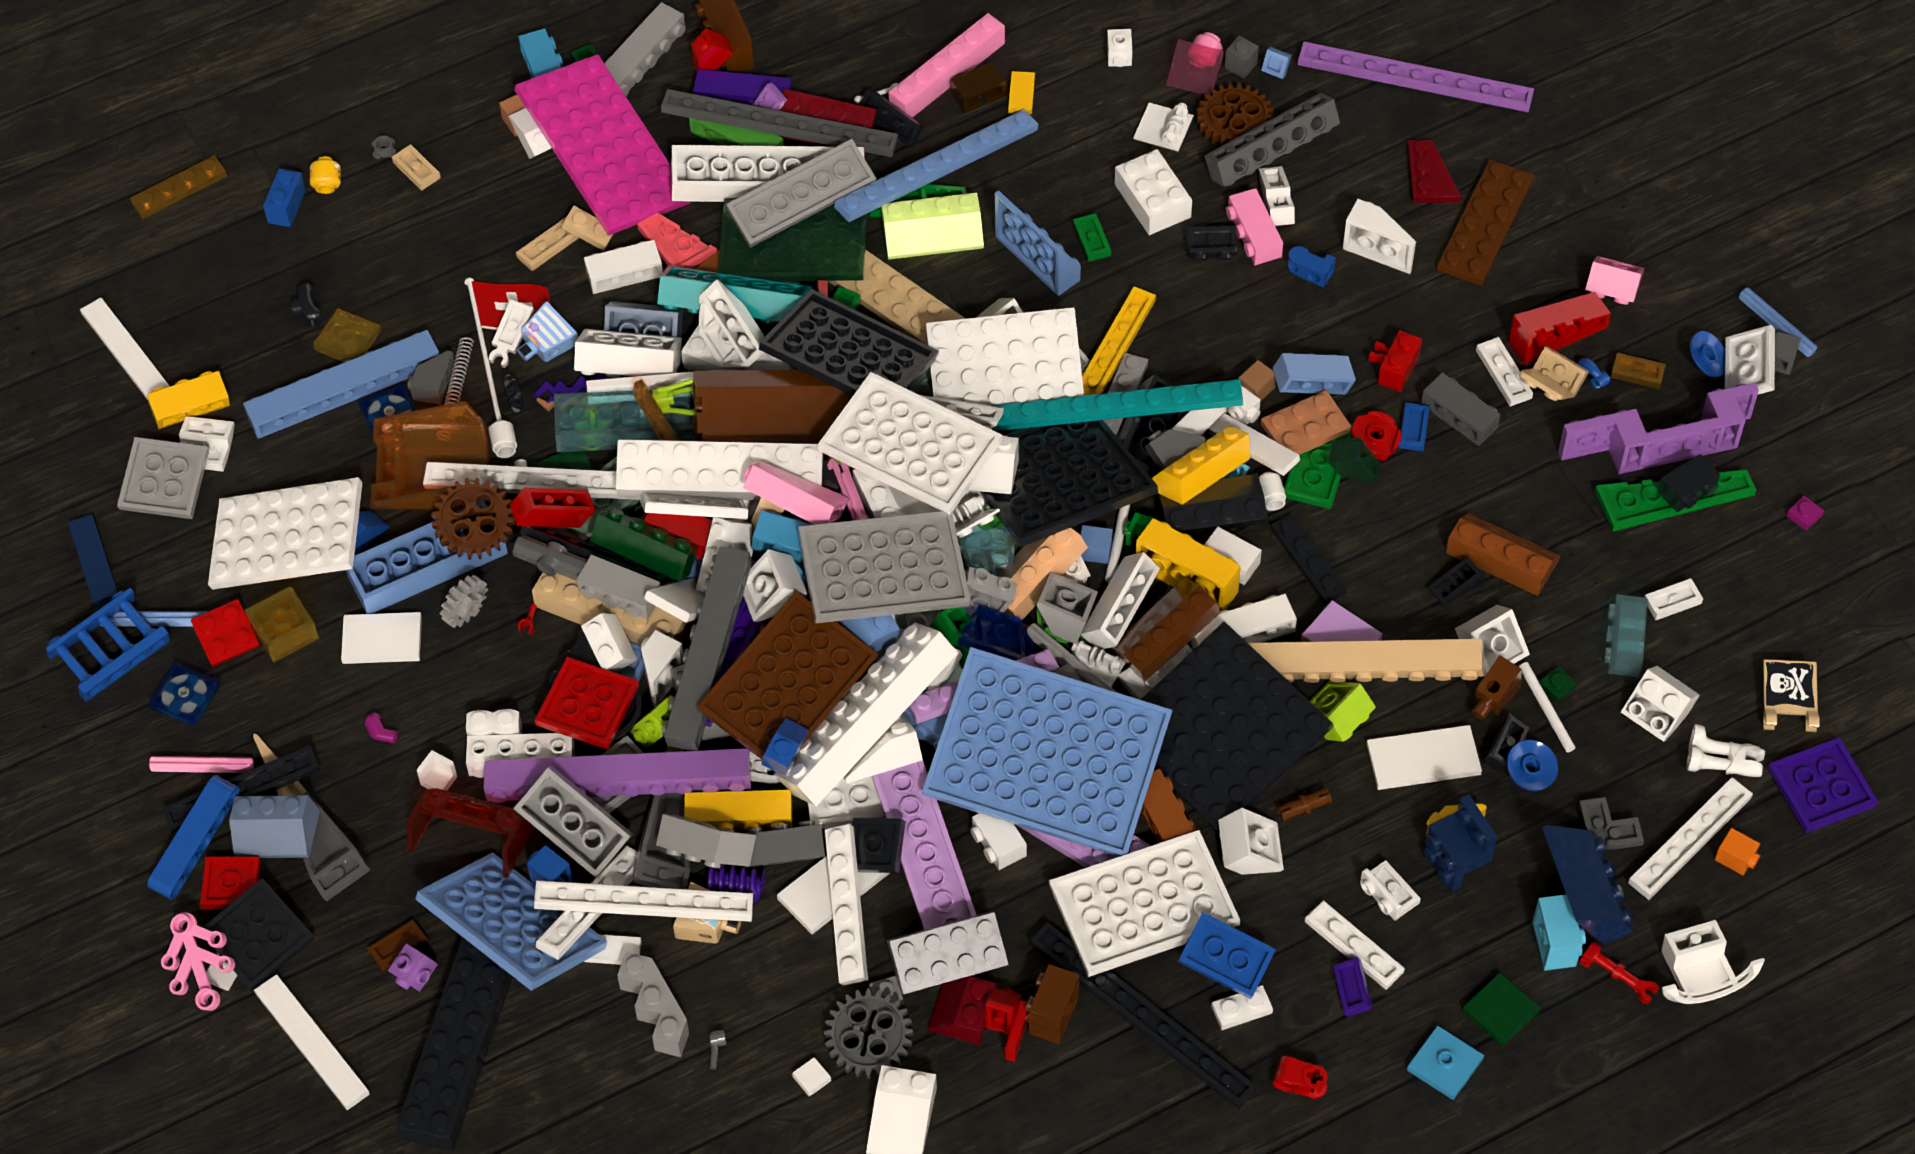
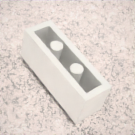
(623, 266)

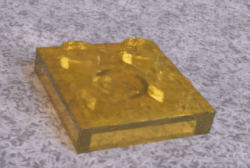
(346, 336)

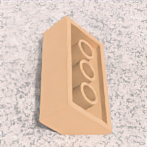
(1034, 565)

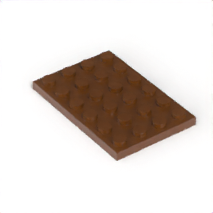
(788, 673)

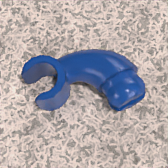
(1599, 378)

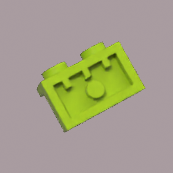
(650, 726)

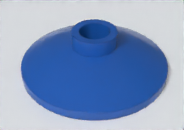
(1708, 353)
(1539, 758)

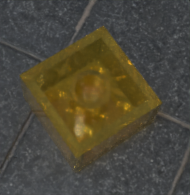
(282, 624)

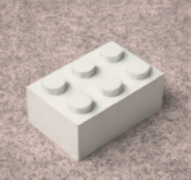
(1153, 192)

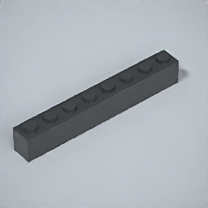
(708, 647)

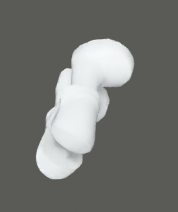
(1741, 758)

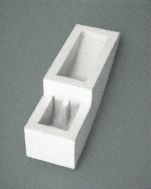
(1277, 195)

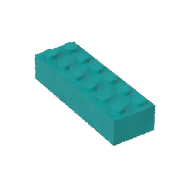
(762, 298)

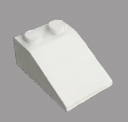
(1378, 237)
(892, 750)
(901, 1111)

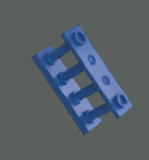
(111, 669)

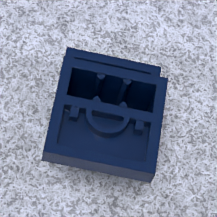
(1460, 843)

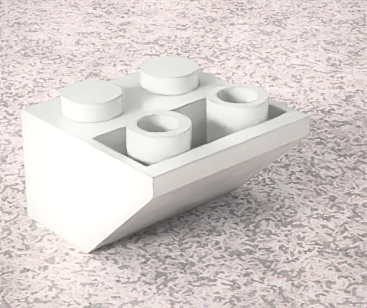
(1660, 703)

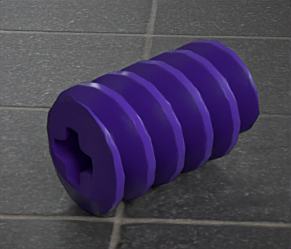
(732, 882)

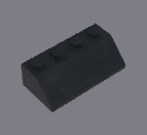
(1224, 504)

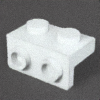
(1389, 890)

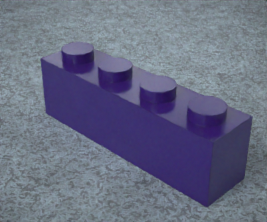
(735, 86)

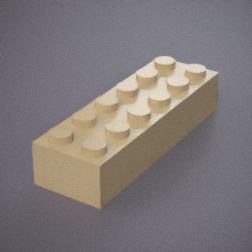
(562, 597)

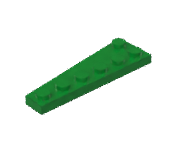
(1641, 502)

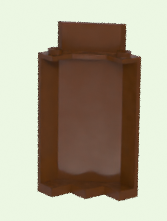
(764, 406)

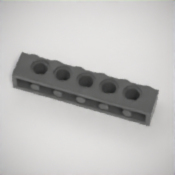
(1272, 139)

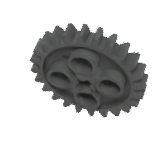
(845, 1028)

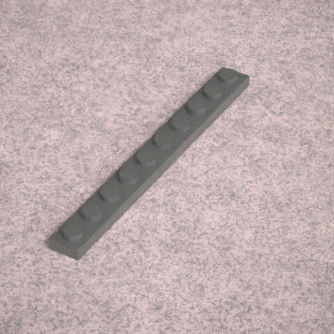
(777, 122)

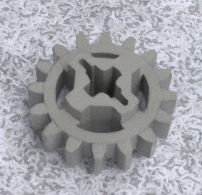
(464, 601)

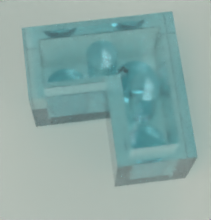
(987, 549)

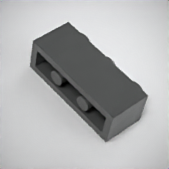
(1461, 409)
(787, 844)

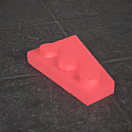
(674, 244)

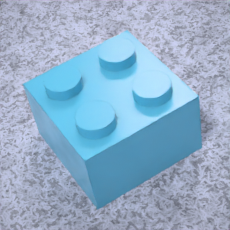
(1557, 933)

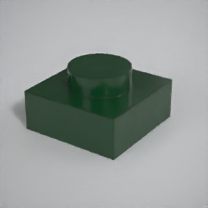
(583, 53)
(1558, 684)

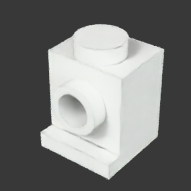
(1248, 411)

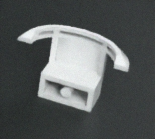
(1700, 965)

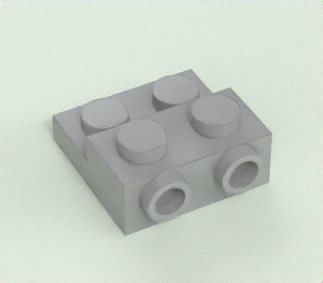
(989, 590)

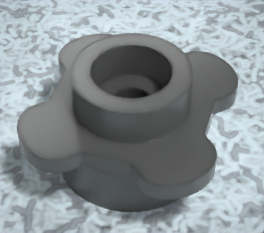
(386, 143)

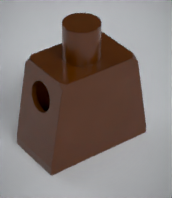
(1497, 688)

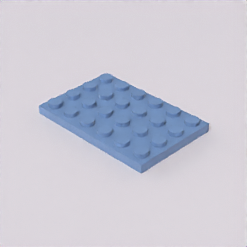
(502, 922)

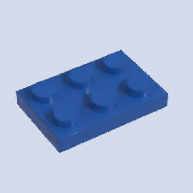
(1226, 955)

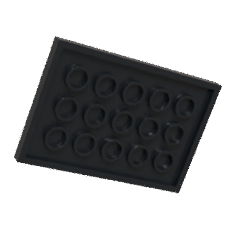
(845, 345)

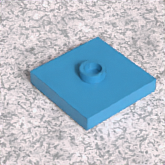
(1445, 1062)

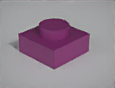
(1805, 513)

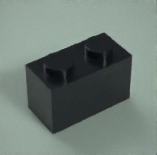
(1689, 483)

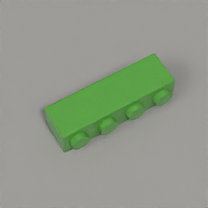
(732, 136)

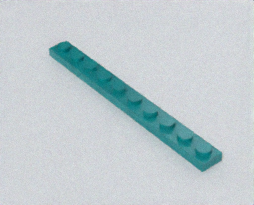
(1120, 405)

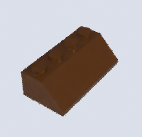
(726, 19)
(1166, 628)

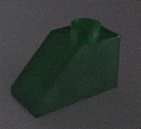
(1354, 460)

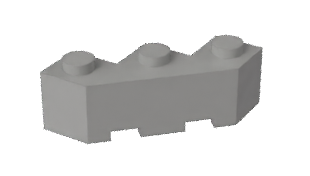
(654, 1003)

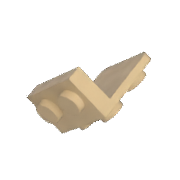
(1555, 375)

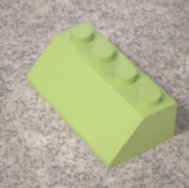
(932, 226)

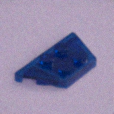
(996, 634)

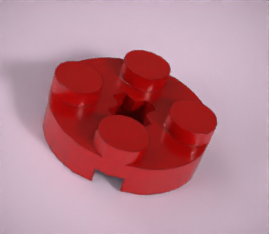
(1380, 423)

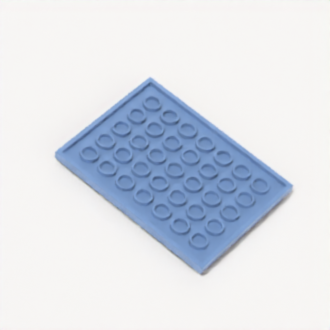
(1047, 752)

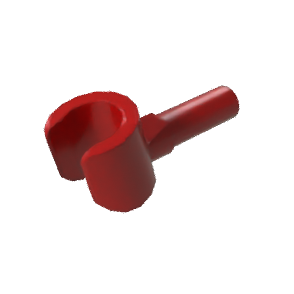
(528, 621)

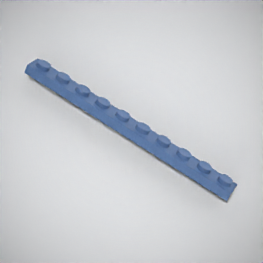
(935, 165)

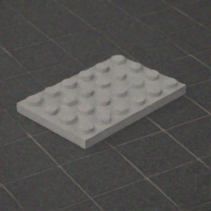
(883, 566)

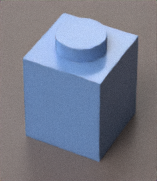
(1098, 543)

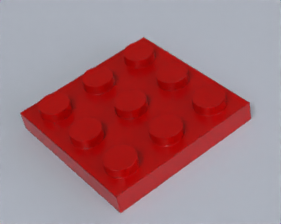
(587, 703)

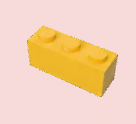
(188, 399)

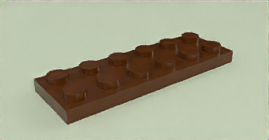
(1485, 222)

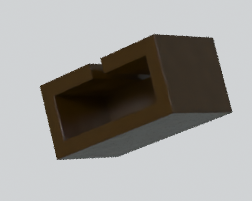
(982, 81)

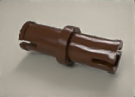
(1304, 804)

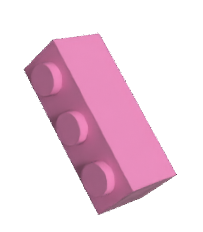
(1254, 226)

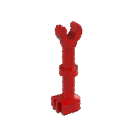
(1594, 953)

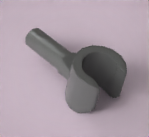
(717, 1039)

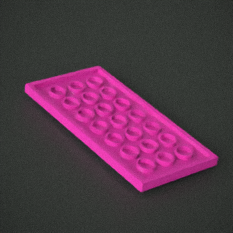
(601, 143)

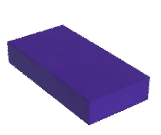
(1352, 986)

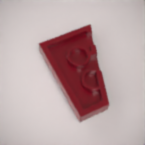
(1429, 175)

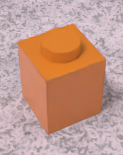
(1738, 852)

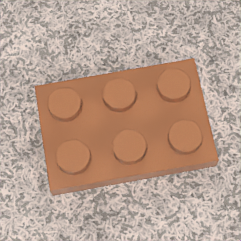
(1307, 423)

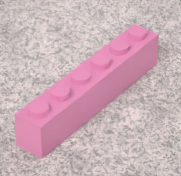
(956, 58)

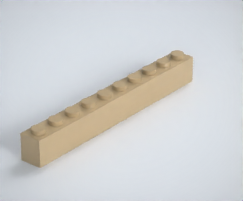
(1375, 659)

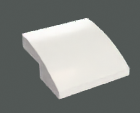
(211, 433)

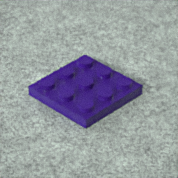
(1822, 785)

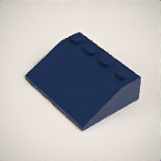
(1589, 882)

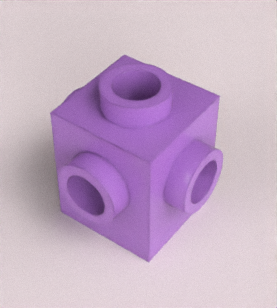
(412, 968)

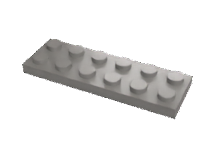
(800, 193)

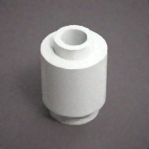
(1273, 490)

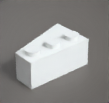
(726, 533)

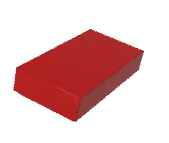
(1016, 1032)

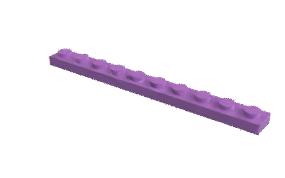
(1416, 76)

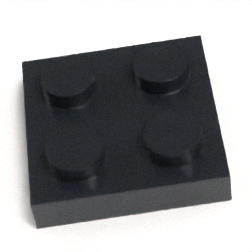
(878, 844)

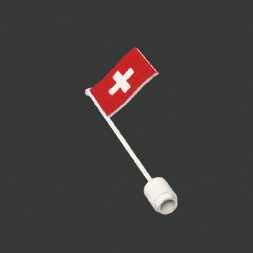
(489, 305)

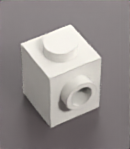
(1119, 47)

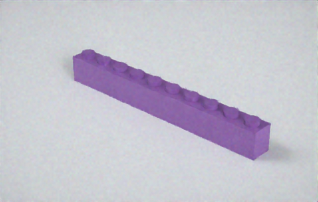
(625, 773)

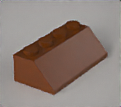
(1502, 553)

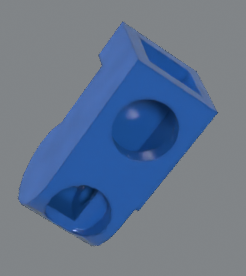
(1311, 267)

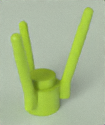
(665, 397)

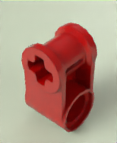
(1298, 1077)

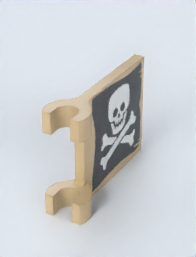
(1790, 690)

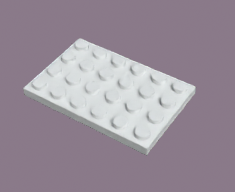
(1007, 358)
(910, 443)
(285, 533)
(1141, 902)

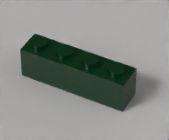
(644, 543)

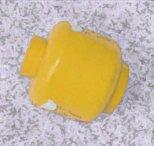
(325, 175)

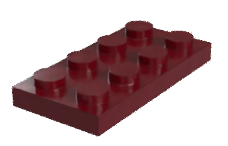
(827, 109)

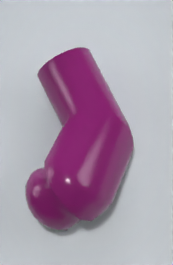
(377, 731)

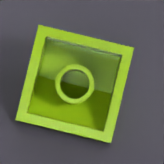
(1345, 706)

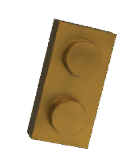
(1638, 370)

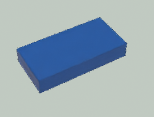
(1414, 426)

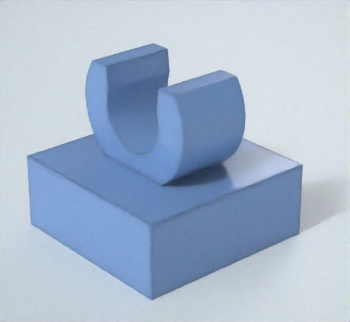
(1276, 62)

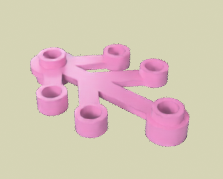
(194, 959)

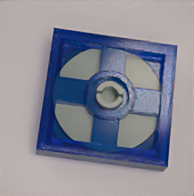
(385, 404)
(184, 694)

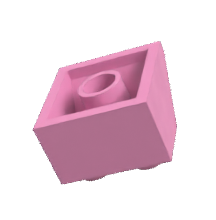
(1614, 279)

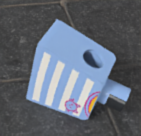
(546, 335)

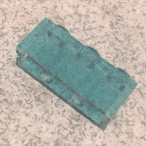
(1626, 635)

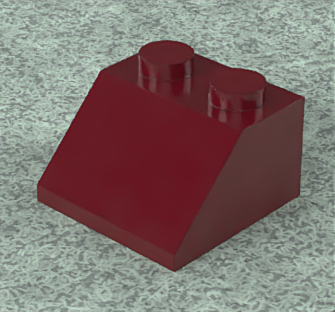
(962, 1009)

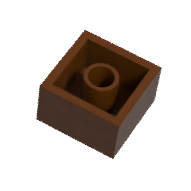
(1053, 1003)

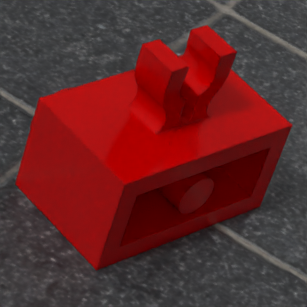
(1397, 361)

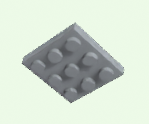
(163, 478)

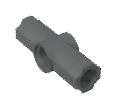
(549, 557)

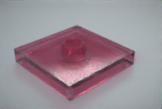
(1194, 67)

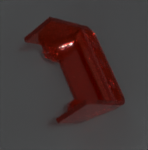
(473, 813)

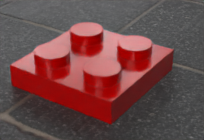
(225, 633)
(227, 880)

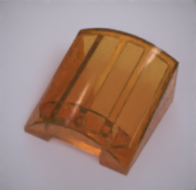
(421, 436)

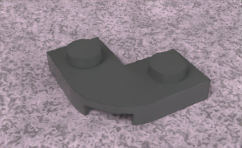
(1615, 833)

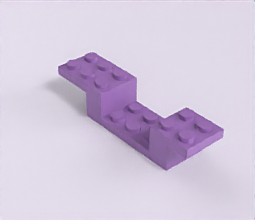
(1636, 450)

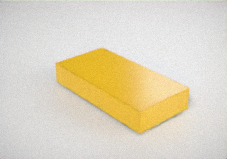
(1021, 92)

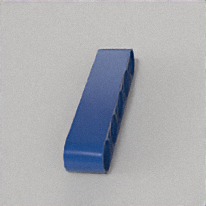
(193, 837)

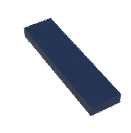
(93, 559)

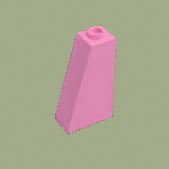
(795, 494)

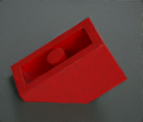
(710, 50)
(1001, 1009)

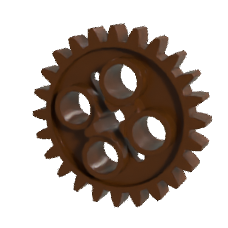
(1232, 113)
(470, 496)

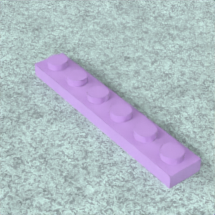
(939, 700)

